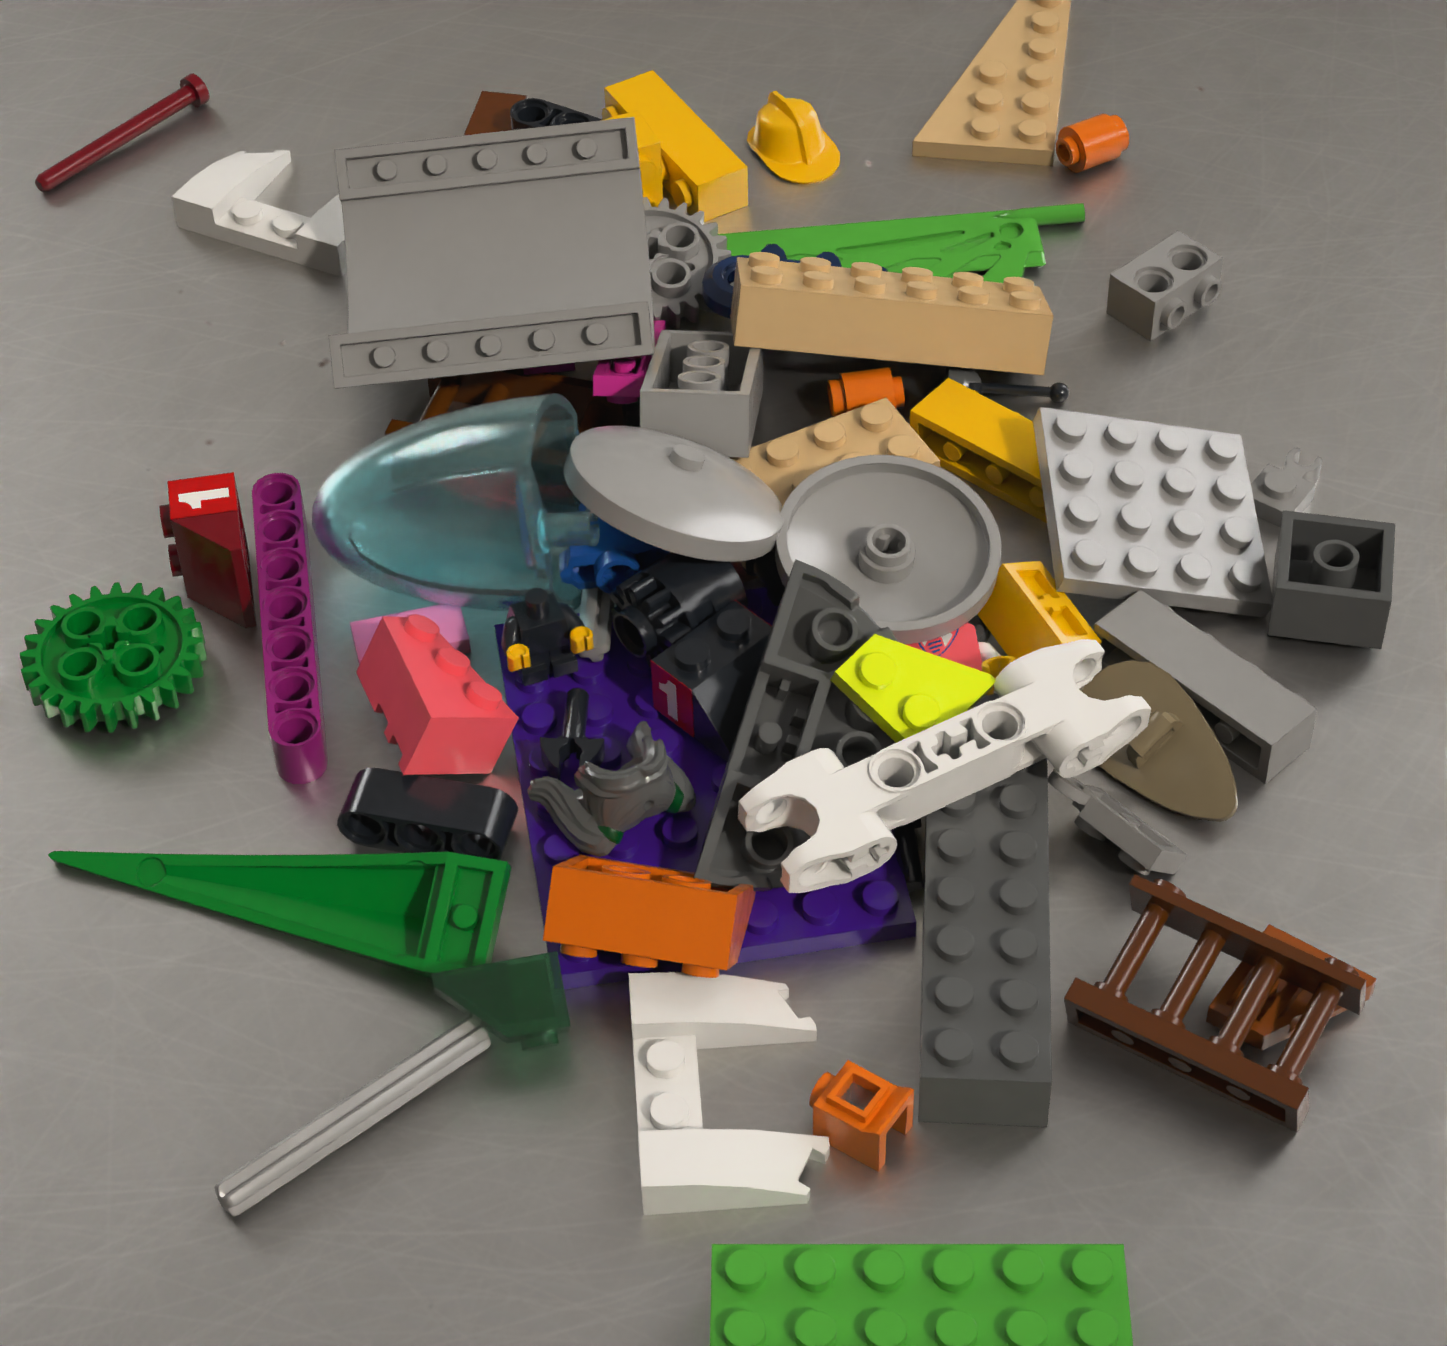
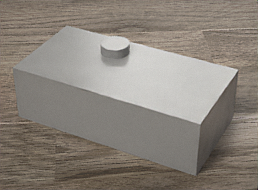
(704, 390)

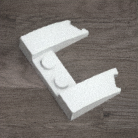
(223, 207)
(679, 1160)

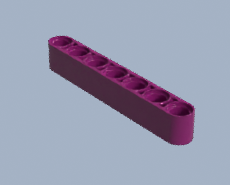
(288, 630)

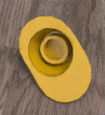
(792, 141)

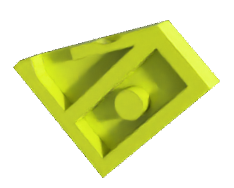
(908, 687)

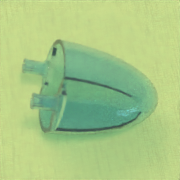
(461, 506)

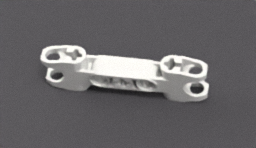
(855, 808)

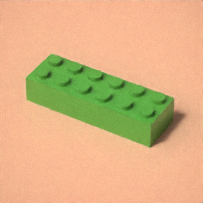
(919, 1295)

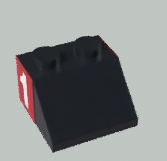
(709, 675)

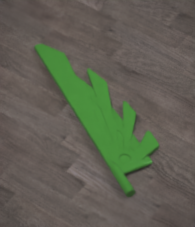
(944, 244)

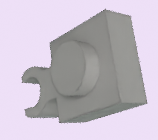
(1286, 488)

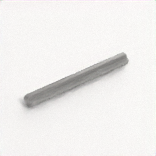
(351, 1116)

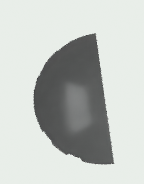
(788, 715)

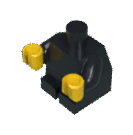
(543, 637)

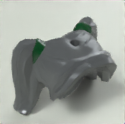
(616, 800)

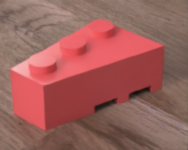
(433, 700)

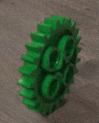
(113, 657)

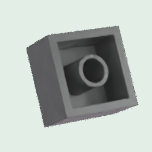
(1332, 579)

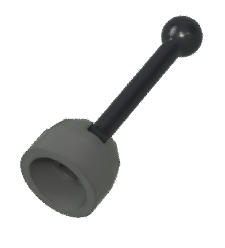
(968, 377)

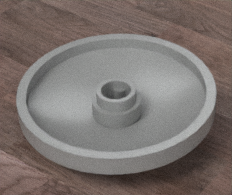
(673, 493)
(899, 537)

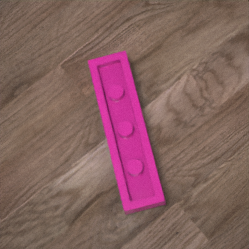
(623, 377)

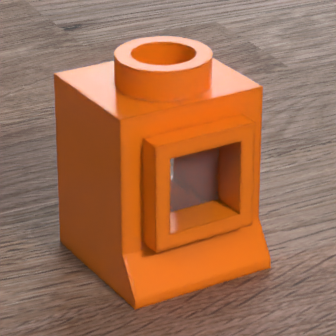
(859, 1111)

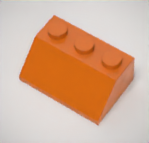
(646, 915)

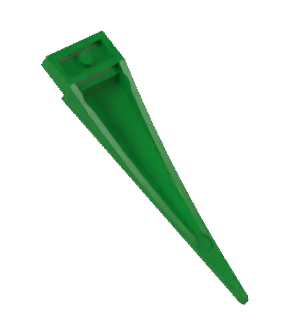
(389, 907)

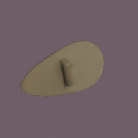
(1177, 755)

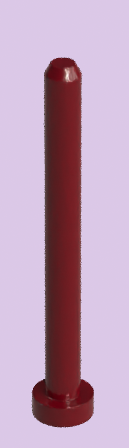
(191, 91)

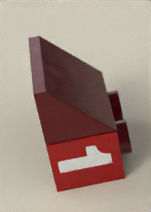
(210, 545)

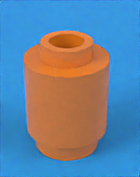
(1092, 142)
(862, 388)

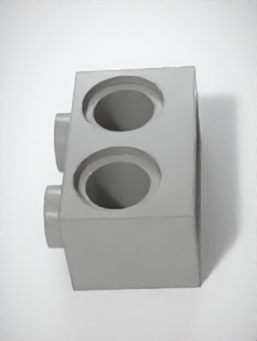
(1164, 285)

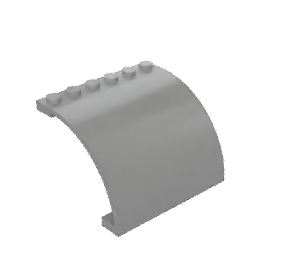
(493, 253)

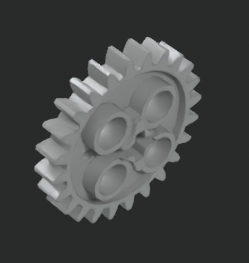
(679, 256)

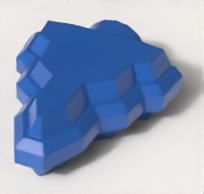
(607, 563)

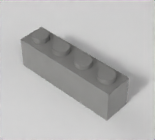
(1249, 712)

